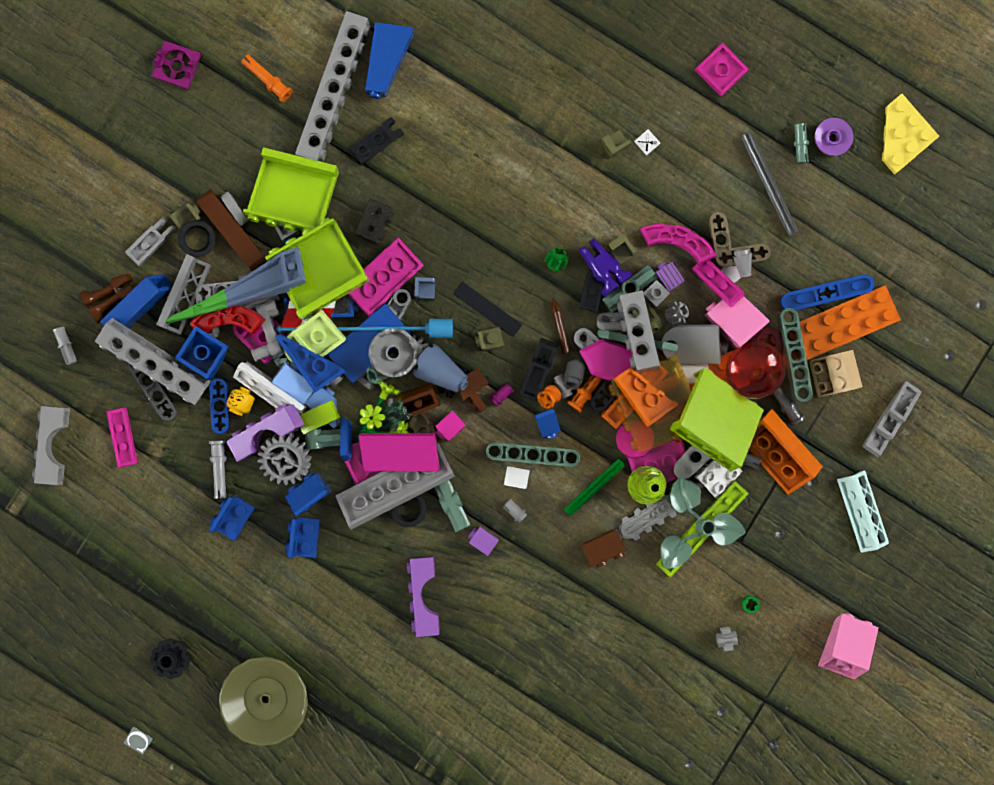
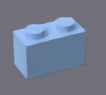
(292, 382)

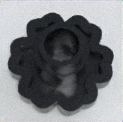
(178, 655)

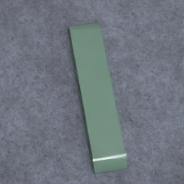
(797, 345)
(542, 454)

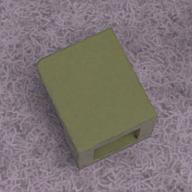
(615, 143)
(621, 249)

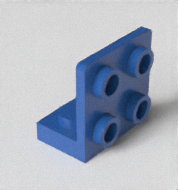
(232, 517)
(303, 537)

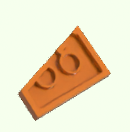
(644, 398)

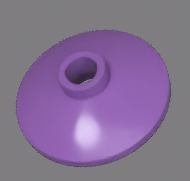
(837, 128)

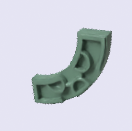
(661, 345)

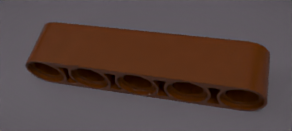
(231, 230)

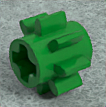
(556, 259)

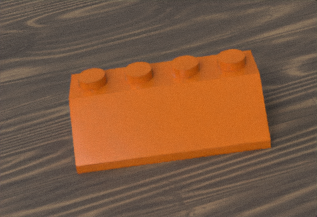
(783, 453)

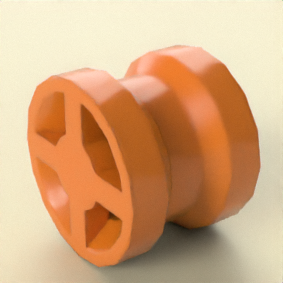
(549, 396)

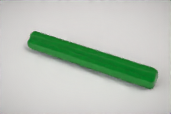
(594, 487)

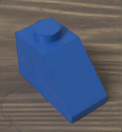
(548, 424)

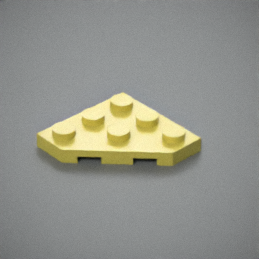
(904, 134)

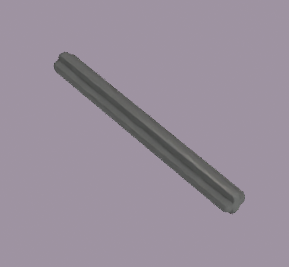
(769, 183)

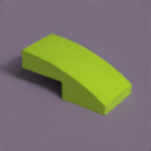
(319, 417)

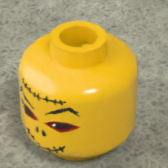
(240, 401)

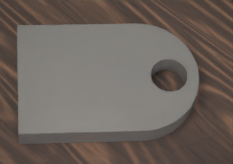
(695, 343)

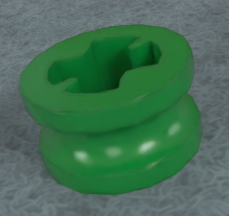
(756, 606)

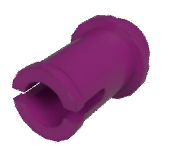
(498, 397)

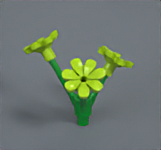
(372, 418)

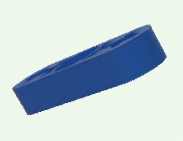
(225, 391)

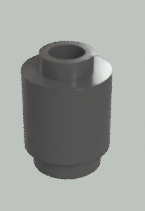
(574, 374)

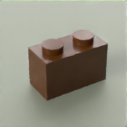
(420, 399)
(604, 547)

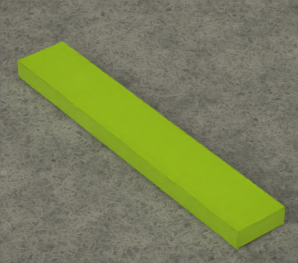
(725, 503)

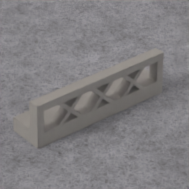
(179, 288)

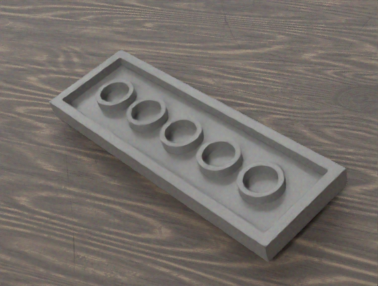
(389, 490)

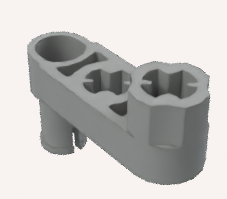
(273, 347)

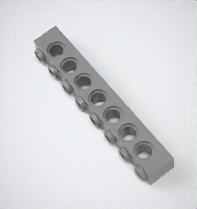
(350, 24)

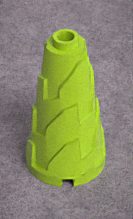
(640, 485)

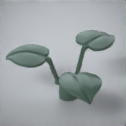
(723, 528)

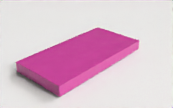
(386, 276)
(399, 451)

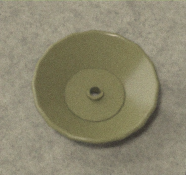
(249, 715)

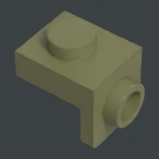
(185, 214)

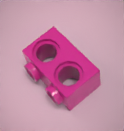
(449, 426)

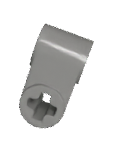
(399, 308)

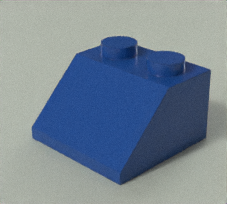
(202, 353)
(307, 494)

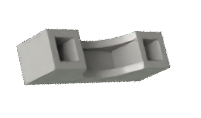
(47, 468)

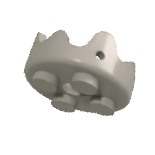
(406, 348)

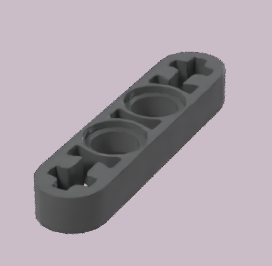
(149, 392)

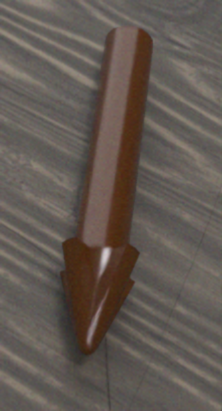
(556, 311)

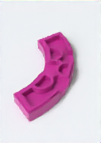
(680, 237)

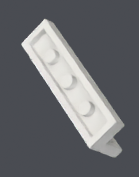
(263, 387)

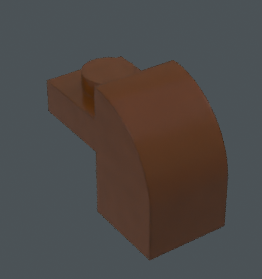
(476, 382)

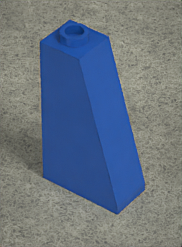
(387, 53)
(140, 300)

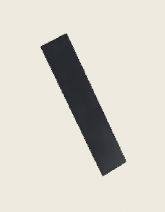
(487, 309)

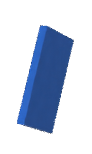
(353, 352)

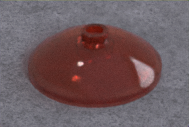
(752, 358)

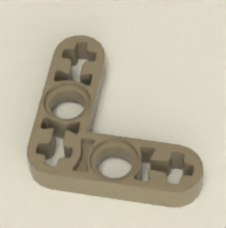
(726, 249)

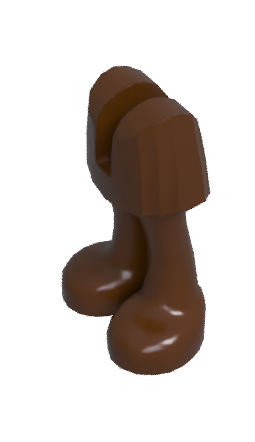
(90, 298)

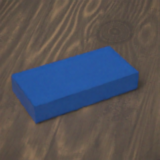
(346, 440)

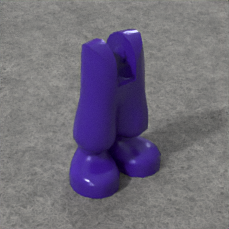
(602, 265)

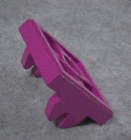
(167, 48)

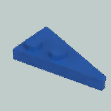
(314, 368)

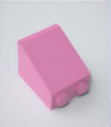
(738, 322)
(849, 646)

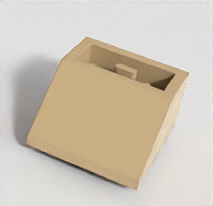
(835, 373)

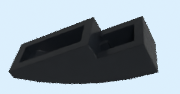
(538, 369)

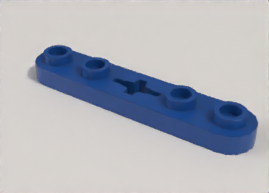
(844, 289)

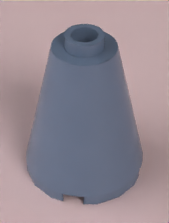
(440, 370)

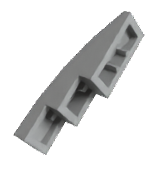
(892, 418)

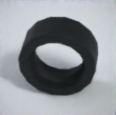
(211, 238)
(410, 523)

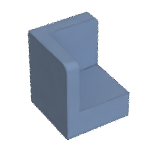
(424, 288)

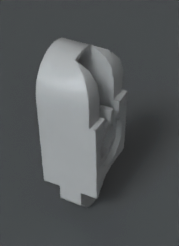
(687, 466)

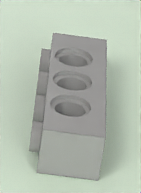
(636, 302)

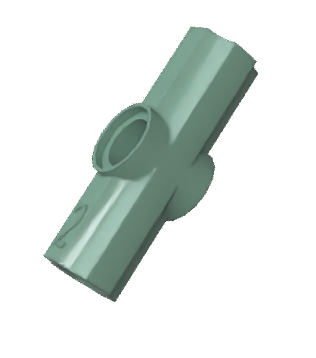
(639, 281)
(452, 505)

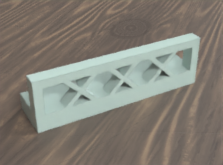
(861, 513)

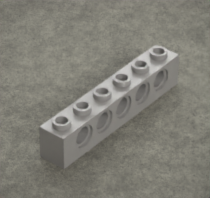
(147, 352)

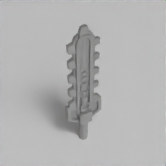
(649, 516)

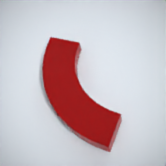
(233, 315)

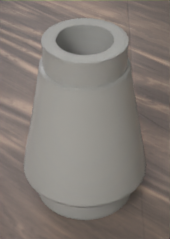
(743, 261)

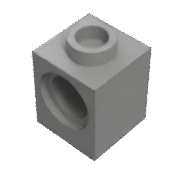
(655, 294)

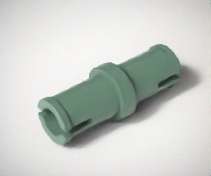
(801, 143)

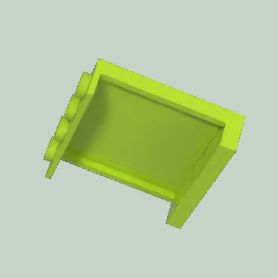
(291, 191)
(328, 267)
(718, 420)

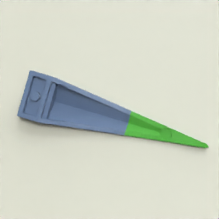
(270, 279)

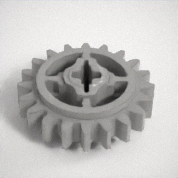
(275, 463)

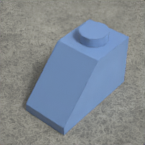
(320, 397)

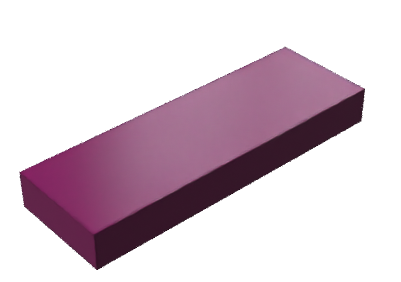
(718, 282)
(122, 437)

